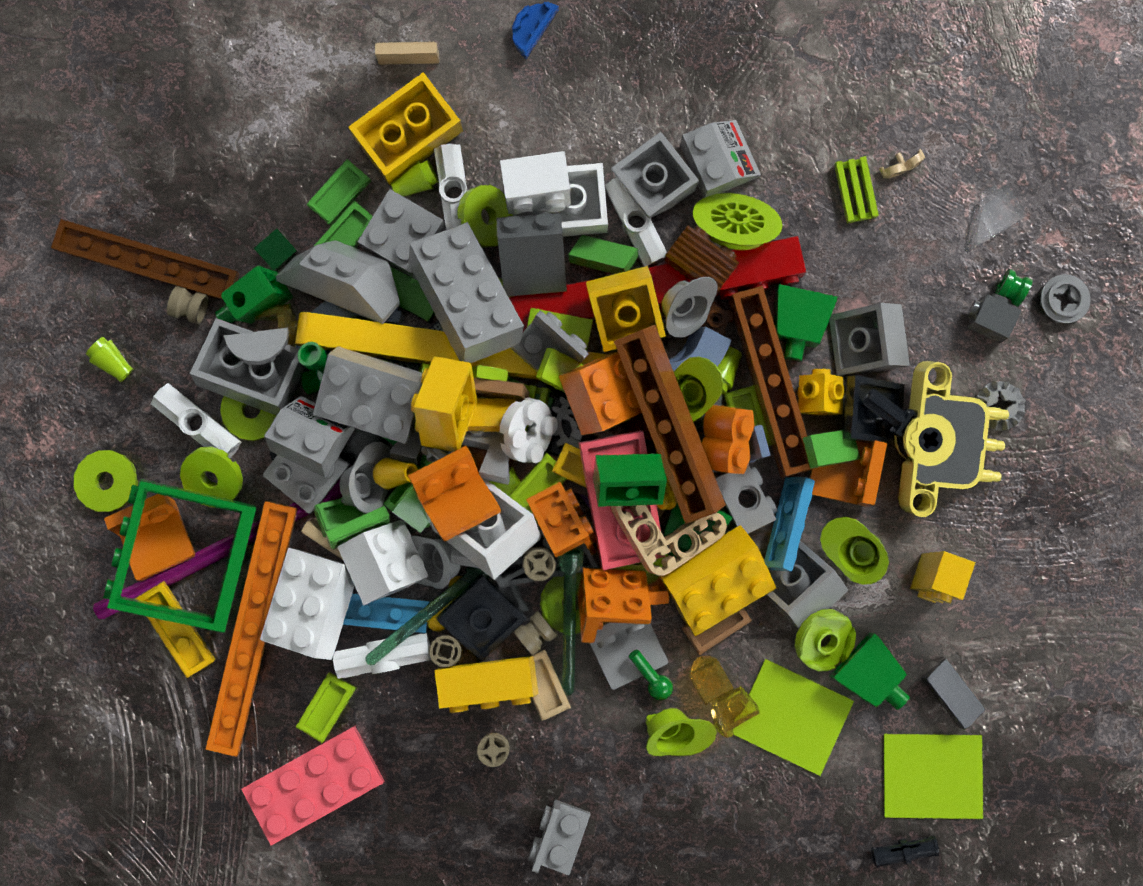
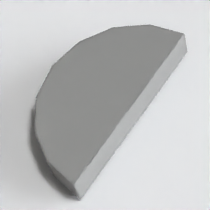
(258, 346)

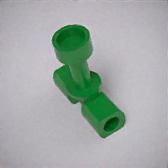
(314, 359)

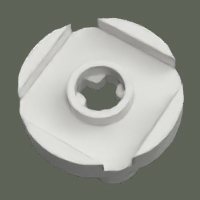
(528, 445)

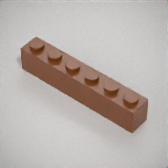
(771, 380)
(670, 424)

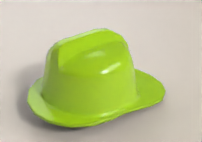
(700, 384)
(854, 550)
(677, 734)

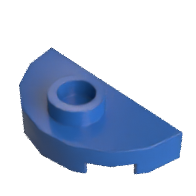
(531, 25)

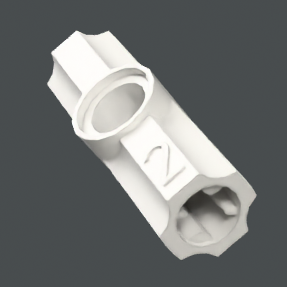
(450, 174)
(645, 238)
(182, 410)
(352, 661)

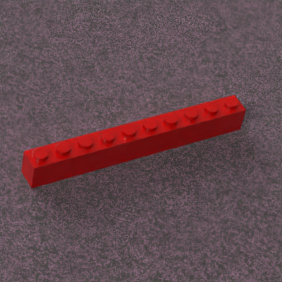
(763, 266)

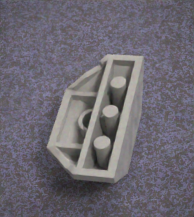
(344, 279)

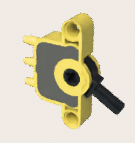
(954, 434)

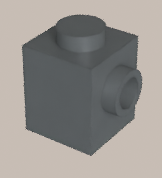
(993, 317)

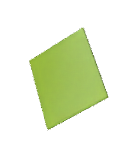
(795, 717)
(933, 776)

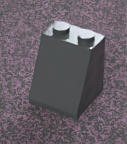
(532, 254)

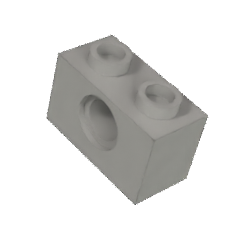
(759, 513)

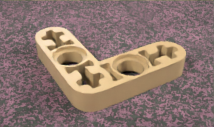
(658, 543)

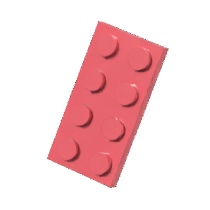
(611, 541)
(312, 785)

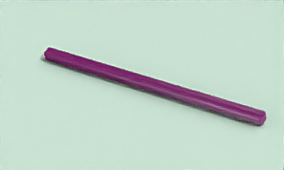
(201, 560)

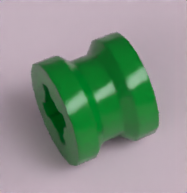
(1014, 287)

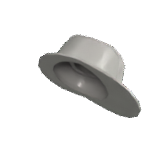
(688, 305)
(358, 483)
(436, 560)

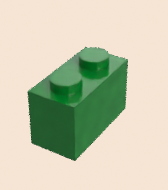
(629, 480)

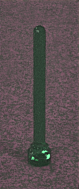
(570, 565)
(424, 615)

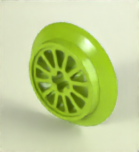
(737, 220)

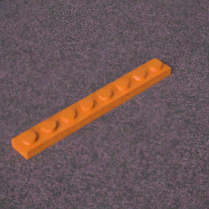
(246, 647)

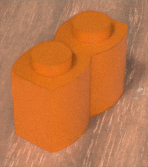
(727, 438)

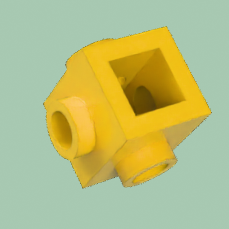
(820, 393)

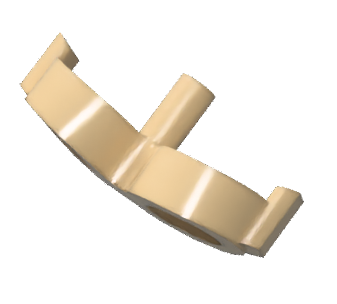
(903, 166)

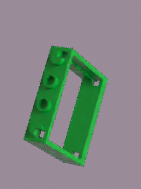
(232, 570)

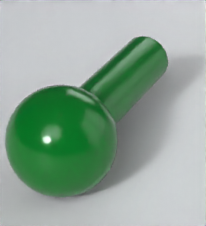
(659, 686)

